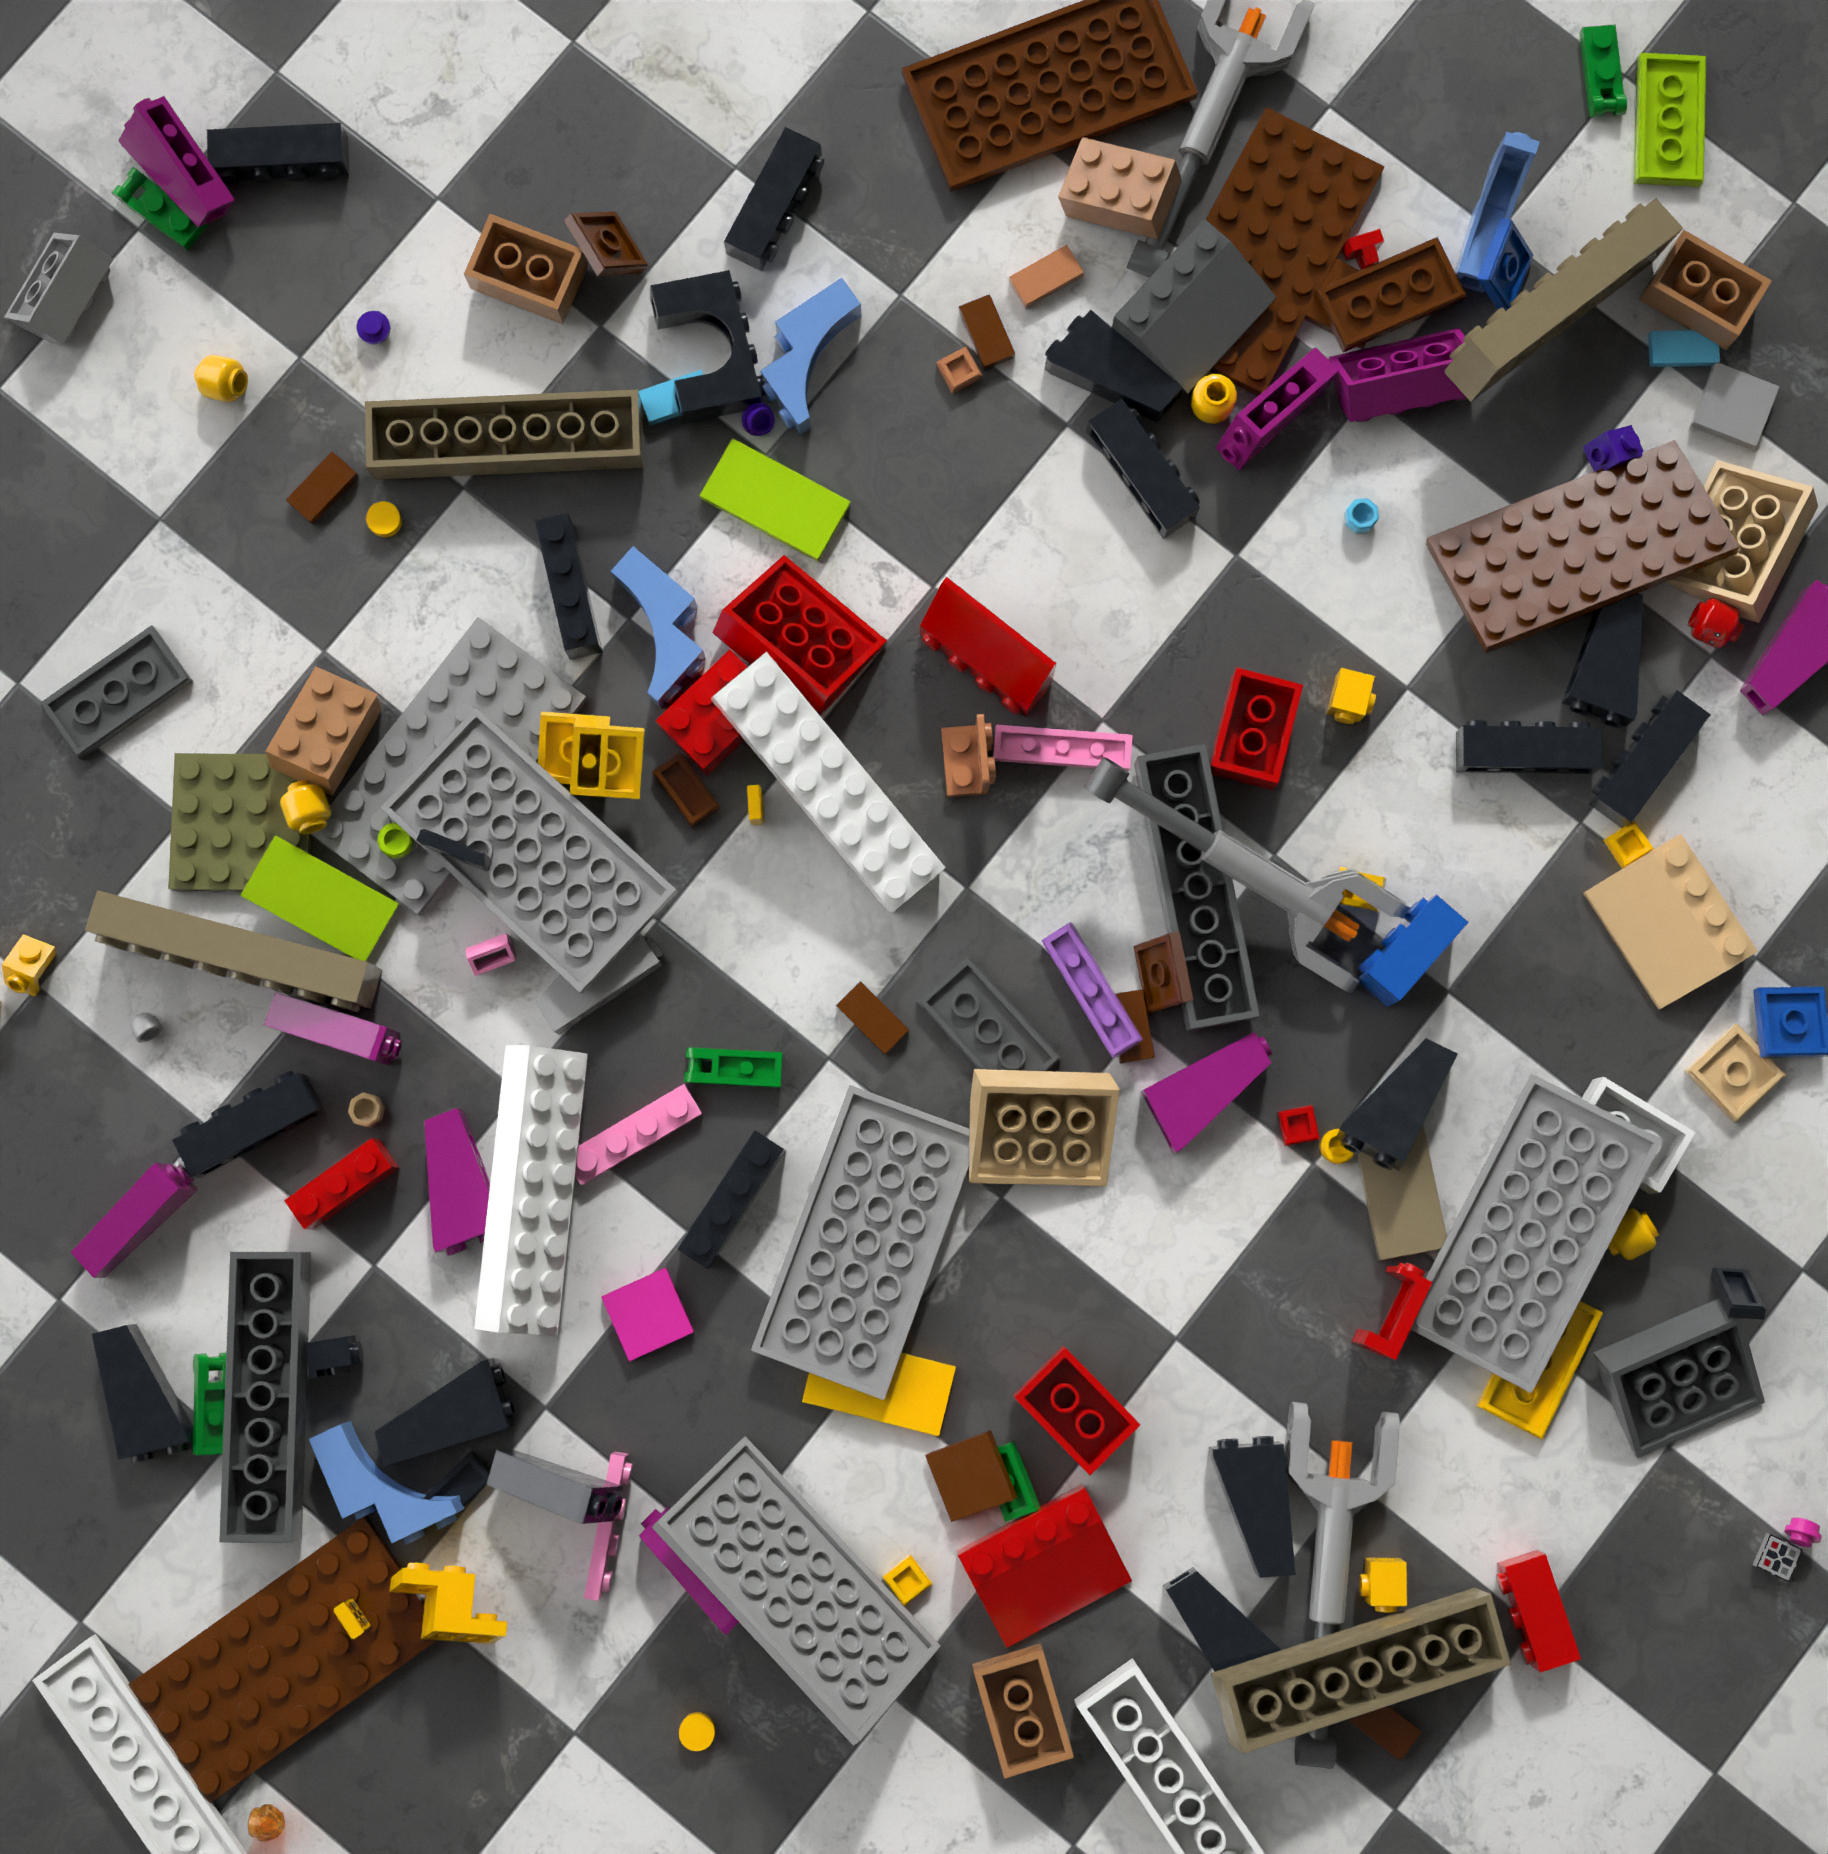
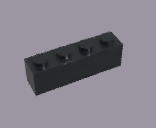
(278, 152)
(774, 199)
(1143, 468)
(568, 586)
(1528, 748)
(1649, 758)
(248, 1124)
(731, 1199)

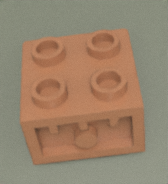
(966, 759)

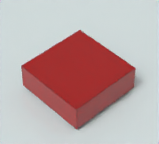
(1298, 1125)

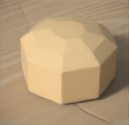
(366, 1110)

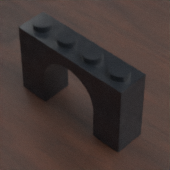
(714, 302)

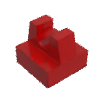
(1364, 248)

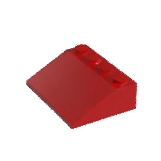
(803, 631)
(986, 649)
(1044, 1565)

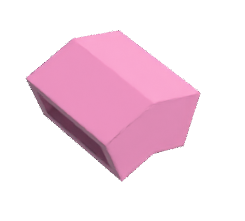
(488, 947)

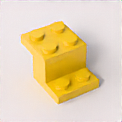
(591, 754)
(448, 1604)

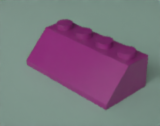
(1397, 376)

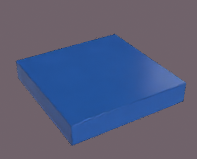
(1505, 265)
(1791, 1021)

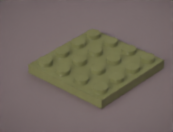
(225, 819)

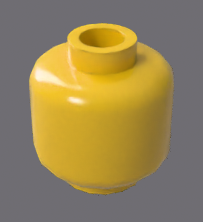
(221, 378)
(1213, 398)
(305, 807)
(1634, 1235)

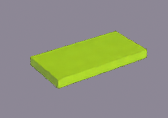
(1670, 119)
(775, 500)
(319, 899)

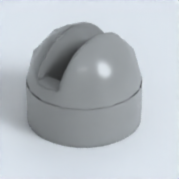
(145, 1027)

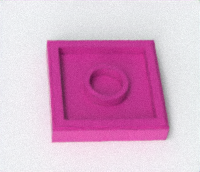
(647, 1314)

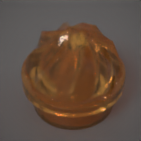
(266, 1822)

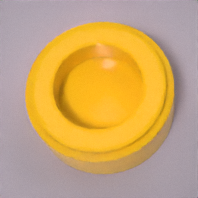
(384, 519)
(1332, 1149)
(697, 1731)

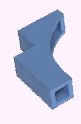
(1496, 201)
(805, 335)
(667, 609)
(360, 1484)

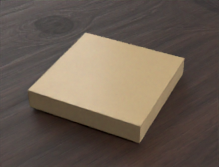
(1735, 1073)

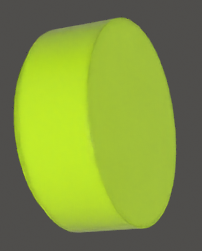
(395, 841)

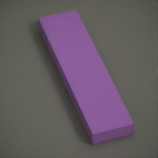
(1092, 990)

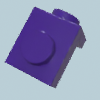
(1613, 448)

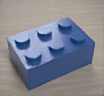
(1410, 949)

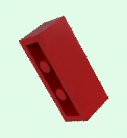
(341, 1184)
(1537, 1611)

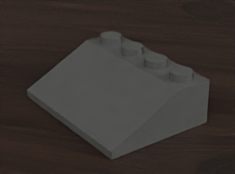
(1194, 306)
(1680, 1377)

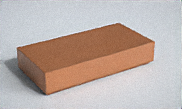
(1046, 276)

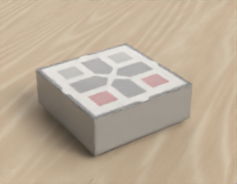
(1777, 1557)

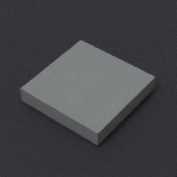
(1734, 406)

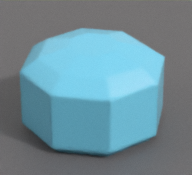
(1361, 515)

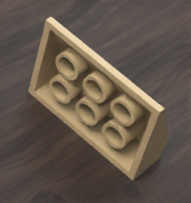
(1768, 523)
(1670, 922)
(1041, 1127)

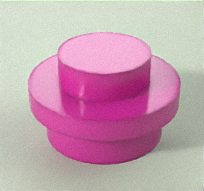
(1803, 1532)

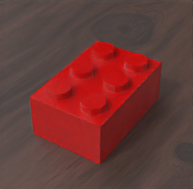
(698, 724)
(1255, 728)
(1076, 1410)

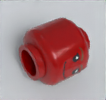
(1715, 623)

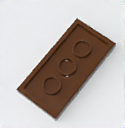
(1390, 294)

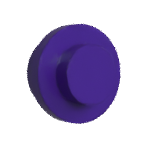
(373, 327)
(758, 419)

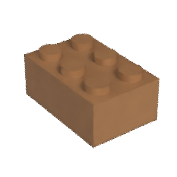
(1120, 188)
(526, 268)
(1705, 289)
(323, 730)
(1022, 1711)

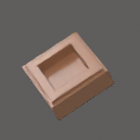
(959, 370)

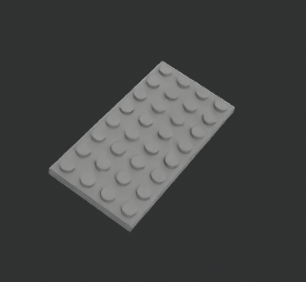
(478, 673)
(554, 864)
(1533, 1231)
(865, 1243)
(797, 1589)

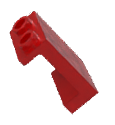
(1401, 1314)

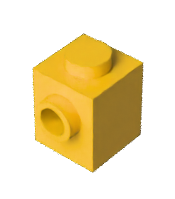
(1351, 696)
(1384, 1583)

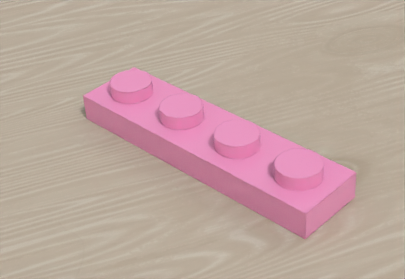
(1060, 747)
(635, 1133)
(606, 1541)

